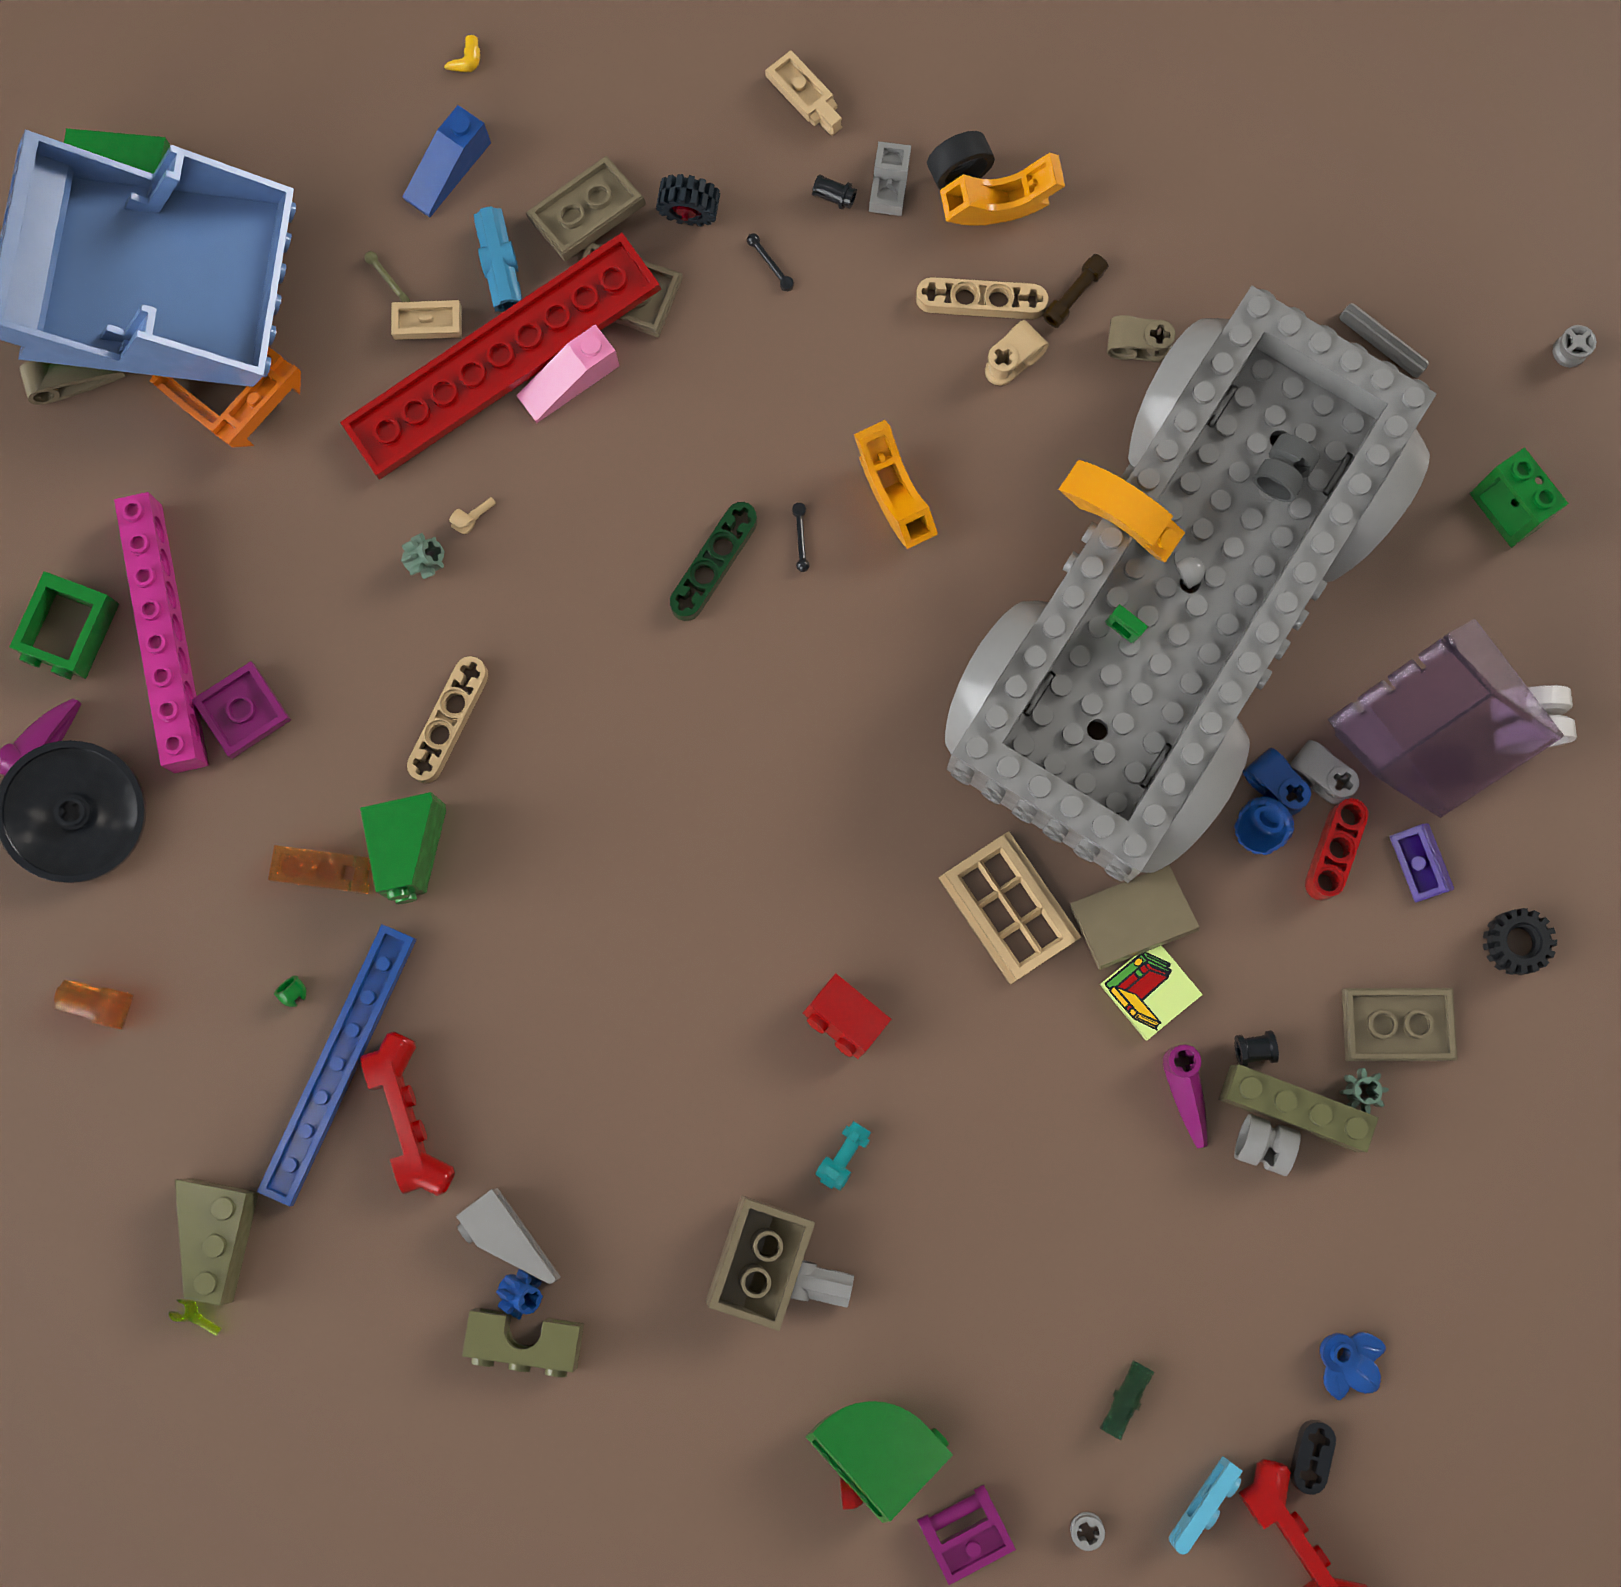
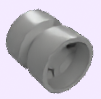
(1271, 1146)

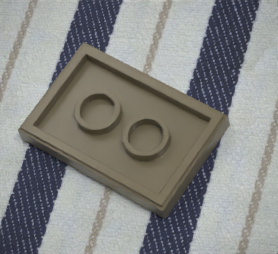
(586, 208)
(653, 312)
(1134, 917)
(1399, 1024)

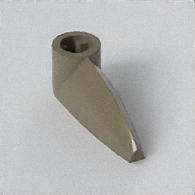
(55, 382)

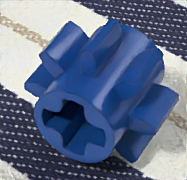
(519, 1294)

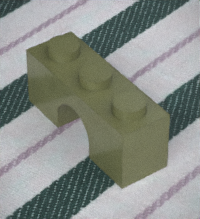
(490, 1340)

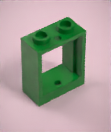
(1516, 484)
(90, 637)

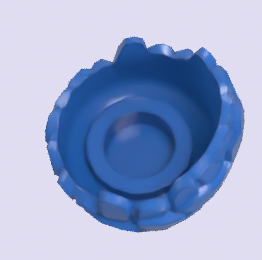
(1264, 825)

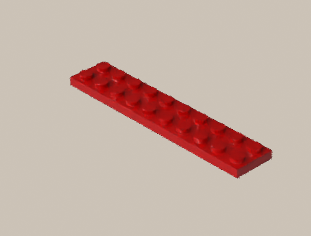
(499, 356)

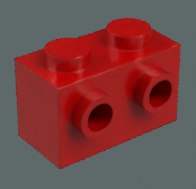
(846, 1017)

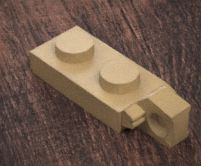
(805, 92)

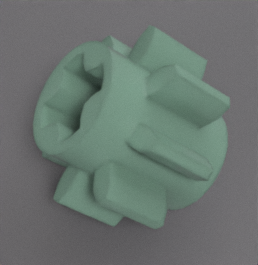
(422, 556)
(1374, 1090)

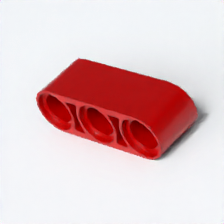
(1348, 837)

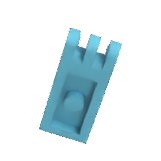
(1204, 1508)

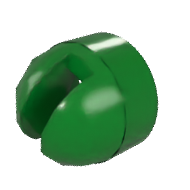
(290, 991)

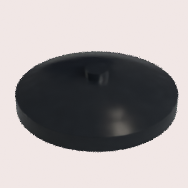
(71, 811)

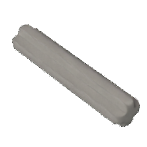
(1384, 340)

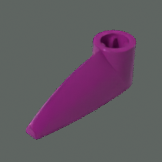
(46, 729)
(1188, 1091)

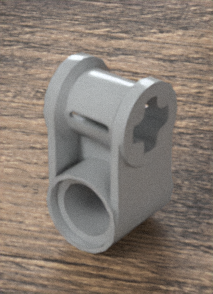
(1323, 770)

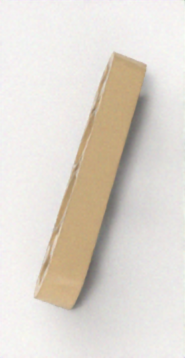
(982, 291)
(442, 717)

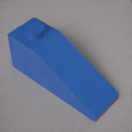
(447, 160)

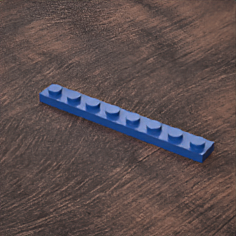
(336, 1066)

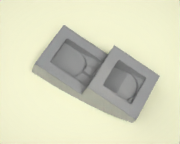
(890, 178)

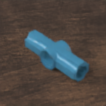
(497, 258)

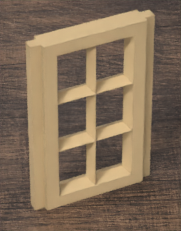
(982, 925)

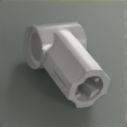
(822, 1285)

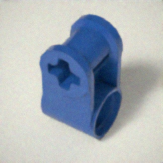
(1276, 779)

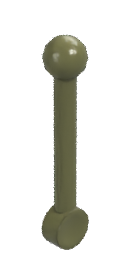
(372, 258)

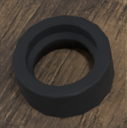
(959, 155)

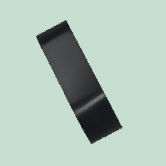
(1321, 1460)

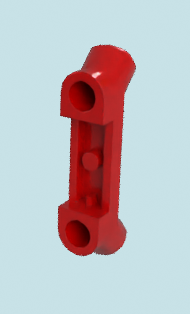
(416, 1167)
(1267, 1503)

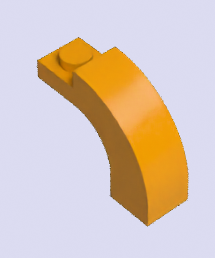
(1002, 199)
(892, 487)
(1124, 506)

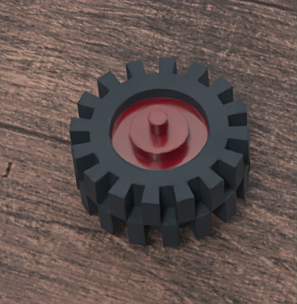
(688, 200)

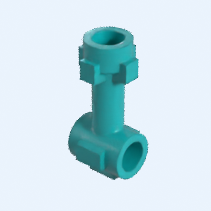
(834, 1172)

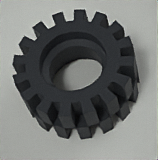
(1537, 929)

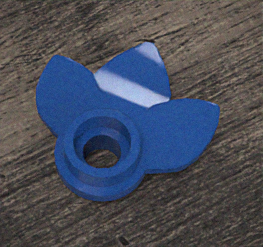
(1355, 1365)

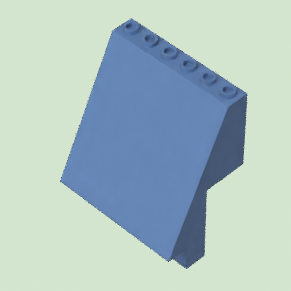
(141, 265)

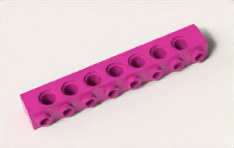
(161, 633)

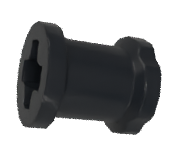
(1256, 1048)

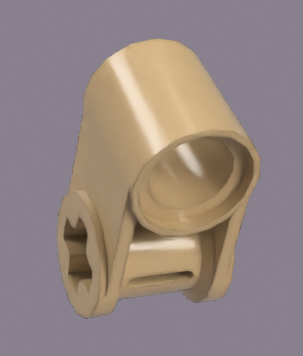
(1014, 353)

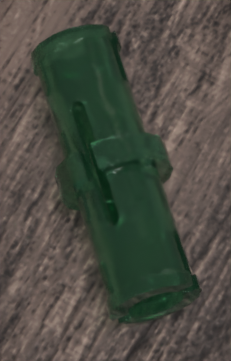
(1127, 1400)

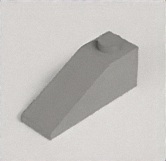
(498, 1230)

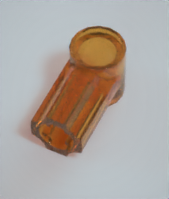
(101, 1005)

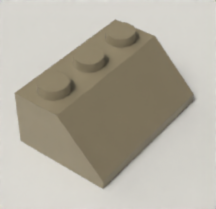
(760, 1263)

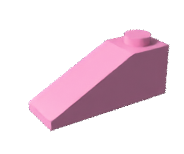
(569, 373)

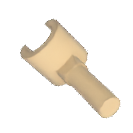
(465, 522)

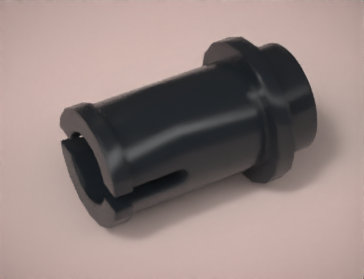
(834, 191)

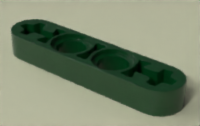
(712, 560)

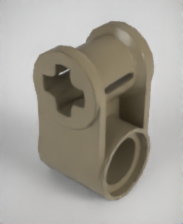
(1137, 338)

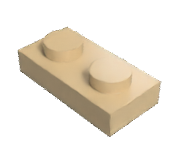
(426, 320)

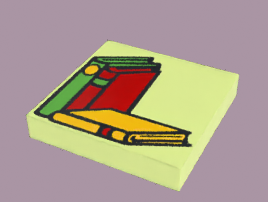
(1151, 990)

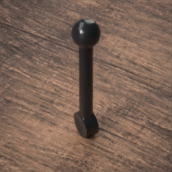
(786, 282)
(799, 511)

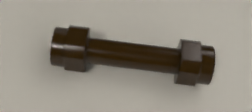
(1059, 311)

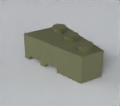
(212, 1237)

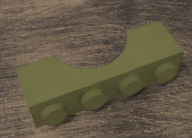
(1299, 1108)

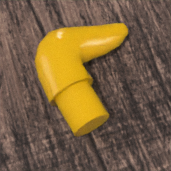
(471, 57)

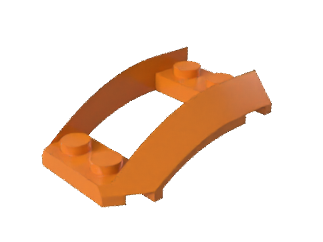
(246, 410)

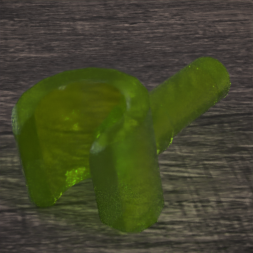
(191, 1314)

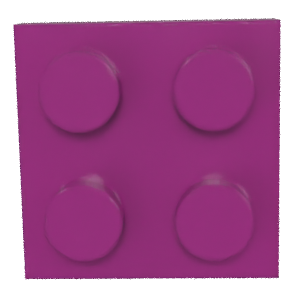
(241, 710)

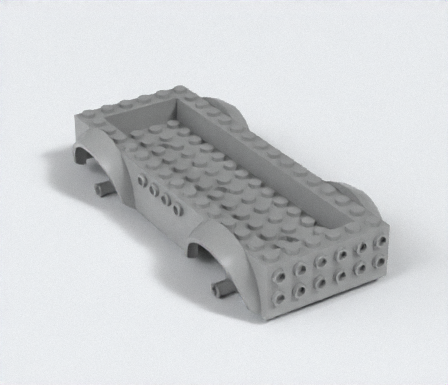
(1185, 680)

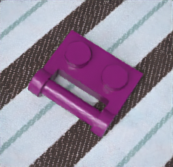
(972, 1546)

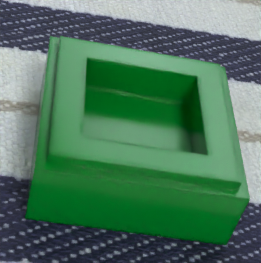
(1126, 624)

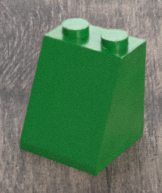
(403, 844)

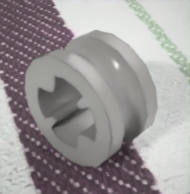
(1092, 1520)

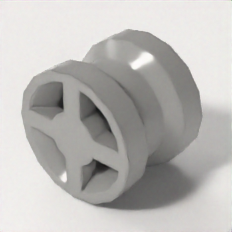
(1578, 338)

